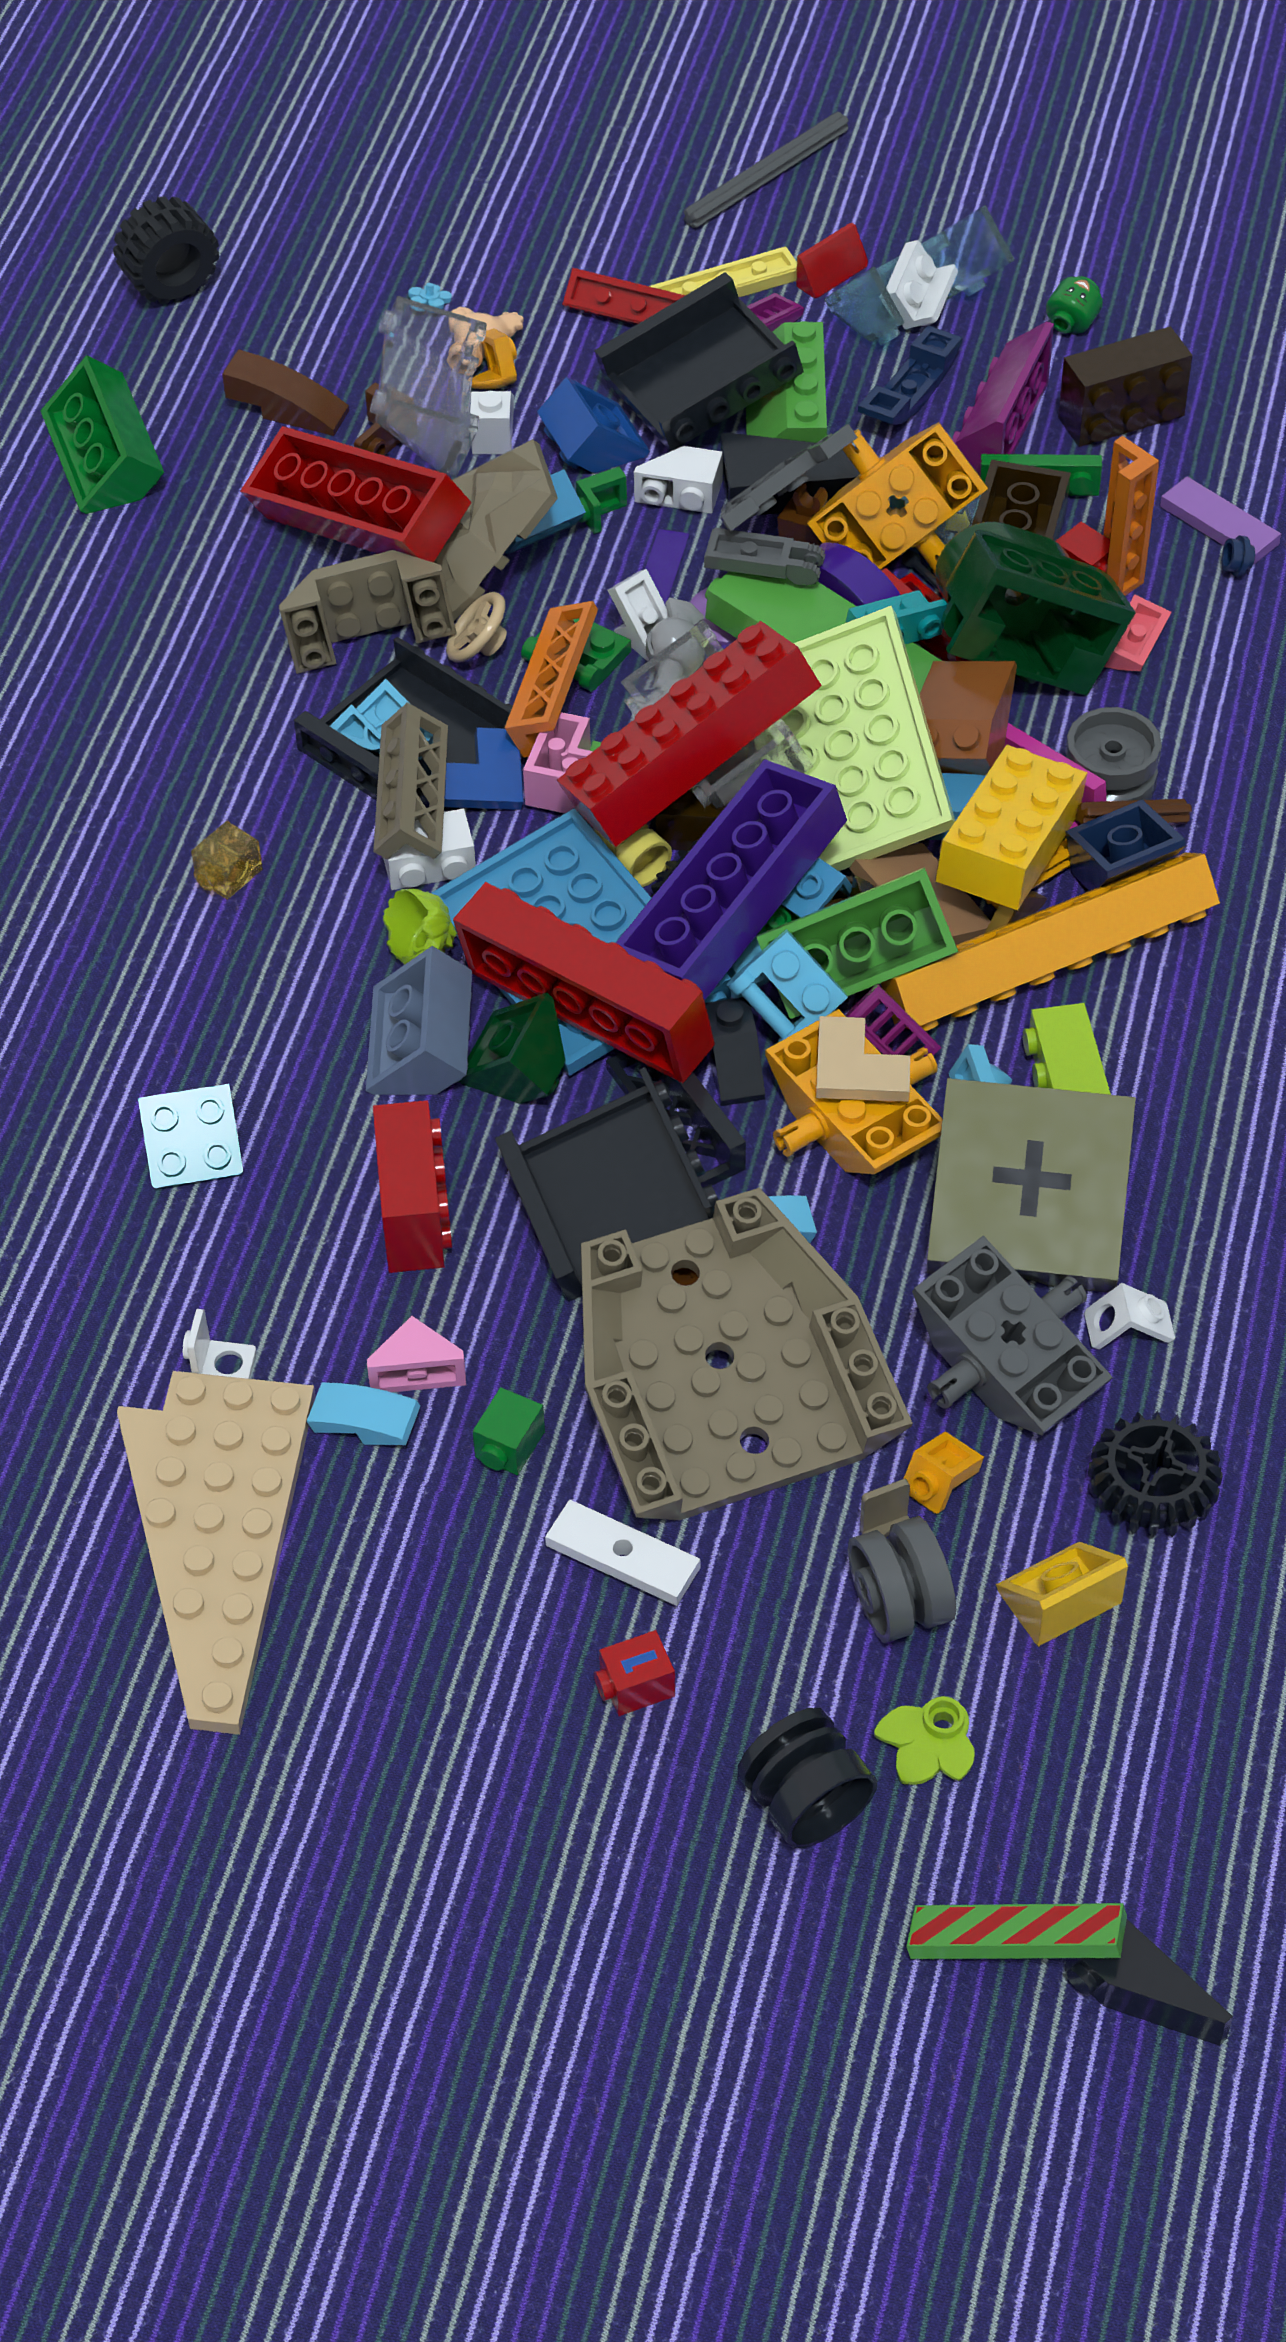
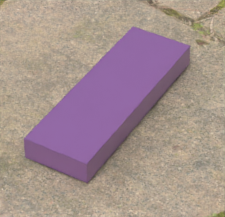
(1218, 516)

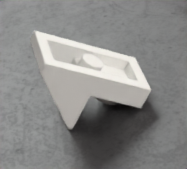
(639, 608)

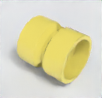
(642, 854)

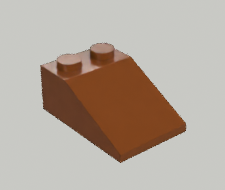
(968, 712)

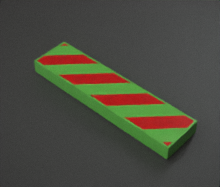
(1017, 1931)

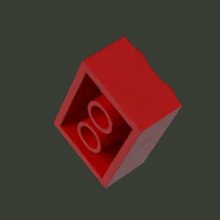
(410, 1192)

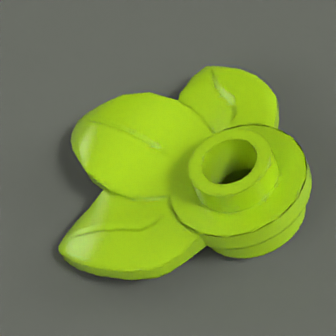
(925, 1747)

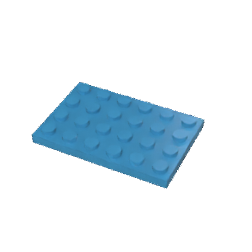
(573, 877)

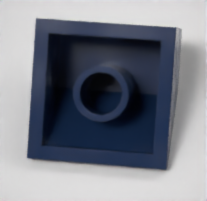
(1121, 844)

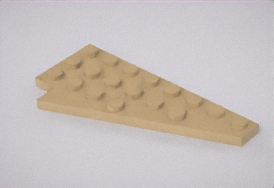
(215, 1511)

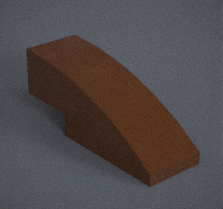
(283, 393)

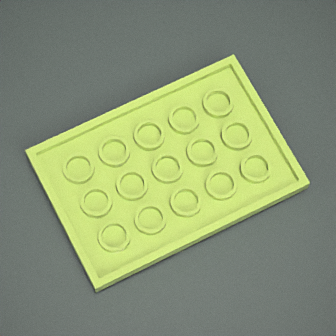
(870, 739)

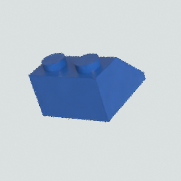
(590, 428)

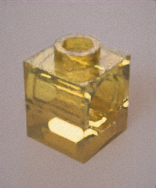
(226, 860)

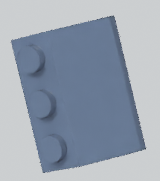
(420, 1027)

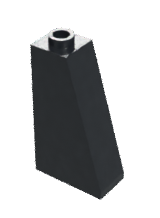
(751, 457)

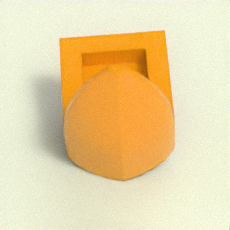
(499, 354)

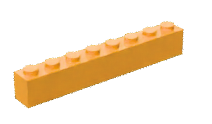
(1057, 938)

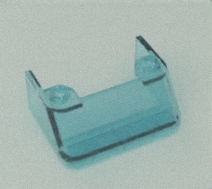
(970, 245)

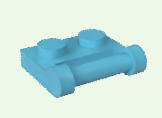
(797, 978)

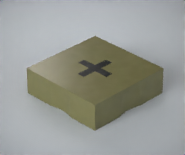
(1035, 1178)

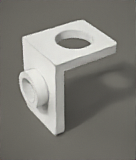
(1132, 1310)
(205, 1352)

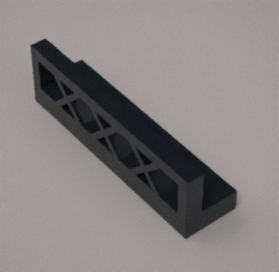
(696, 1110)

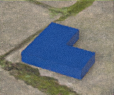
(493, 780)

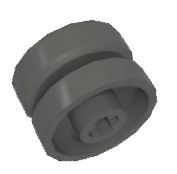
(1119, 749)
(902, 1579)

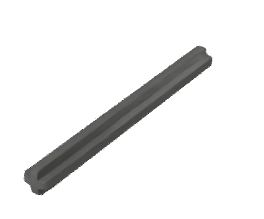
(765, 170)

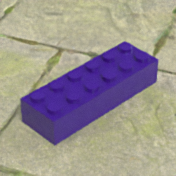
(736, 875)

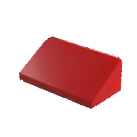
(831, 261)

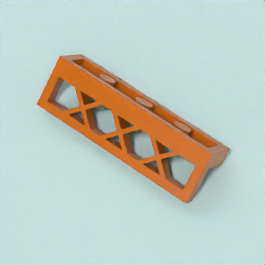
(1129, 513)
(549, 673)

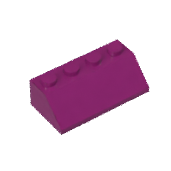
(1008, 397)

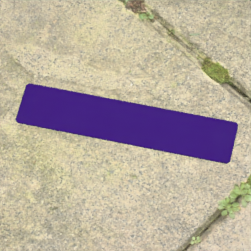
(665, 560)

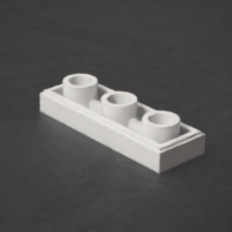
(600, 1541)

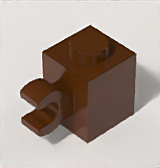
(798, 511)

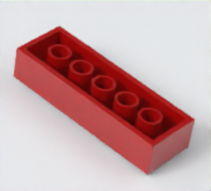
(355, 495)
(688, 732)
(591, 981)

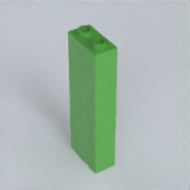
(790, 610)

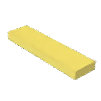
(749, 274)

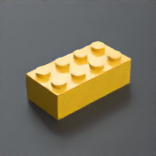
(1011, 827)

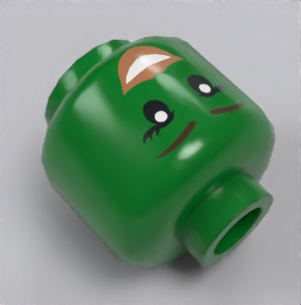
(1074, 305)

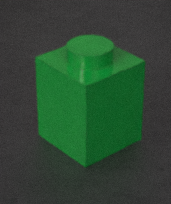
(508, 1431)

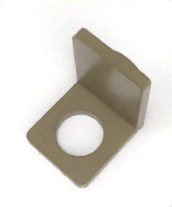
(884, 1507)

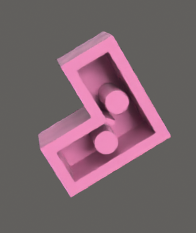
(550, 759)

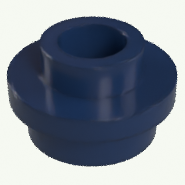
(1238, 555)

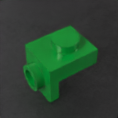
(601, 495)

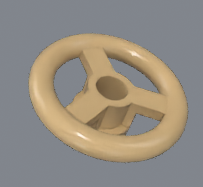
(478, 629)

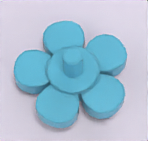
(430, 295)

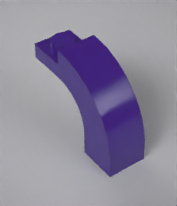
(853, 576)

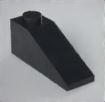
(1150, 1988)

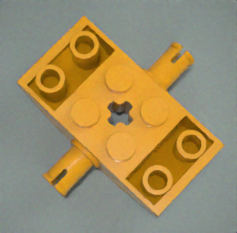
(921, 468)
(855, 1133)

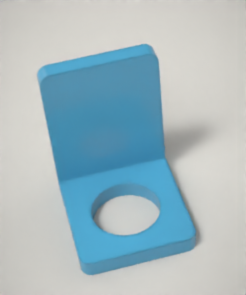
(816, 889)

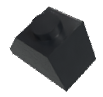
(736, 1052)

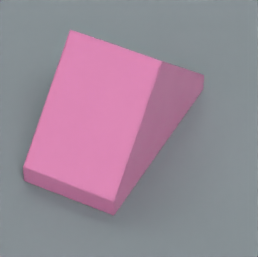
(416, 1360)

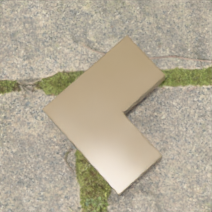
(850, 1073)

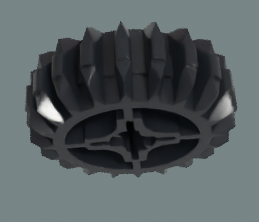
(1178, 1492)

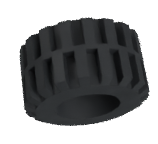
(144, 243)

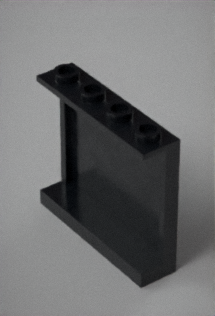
(697, 363)
(424, 685)
(606, 1176)

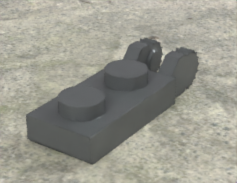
(764, 556)

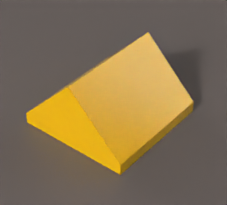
(1065, 1590)

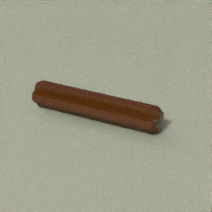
(1171, 810)

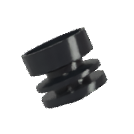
(807, 1777)

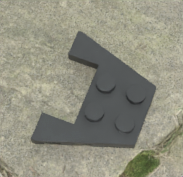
(783, 478)

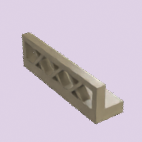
(401, 775)

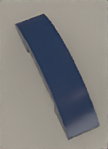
(916, 380)

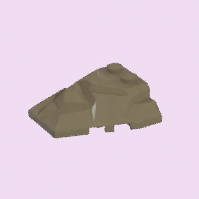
(507, 502)

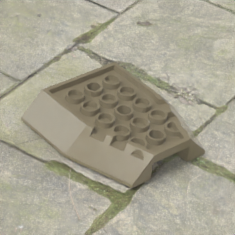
(798, 1375)

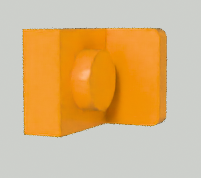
(939, 1469)

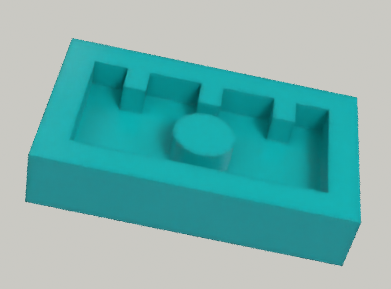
(915, 615)

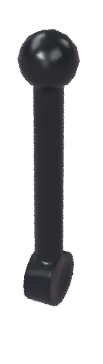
(912, 560)

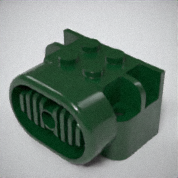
(1029, 604)

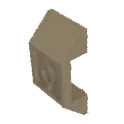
(362, 600)

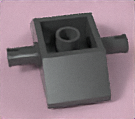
(1006, 1340)

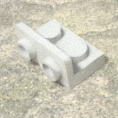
(919, 286)

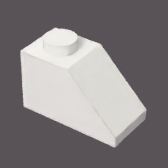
(495, 421)

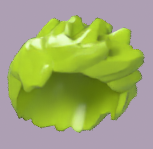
(416, 923)

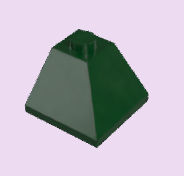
(518, 1052)

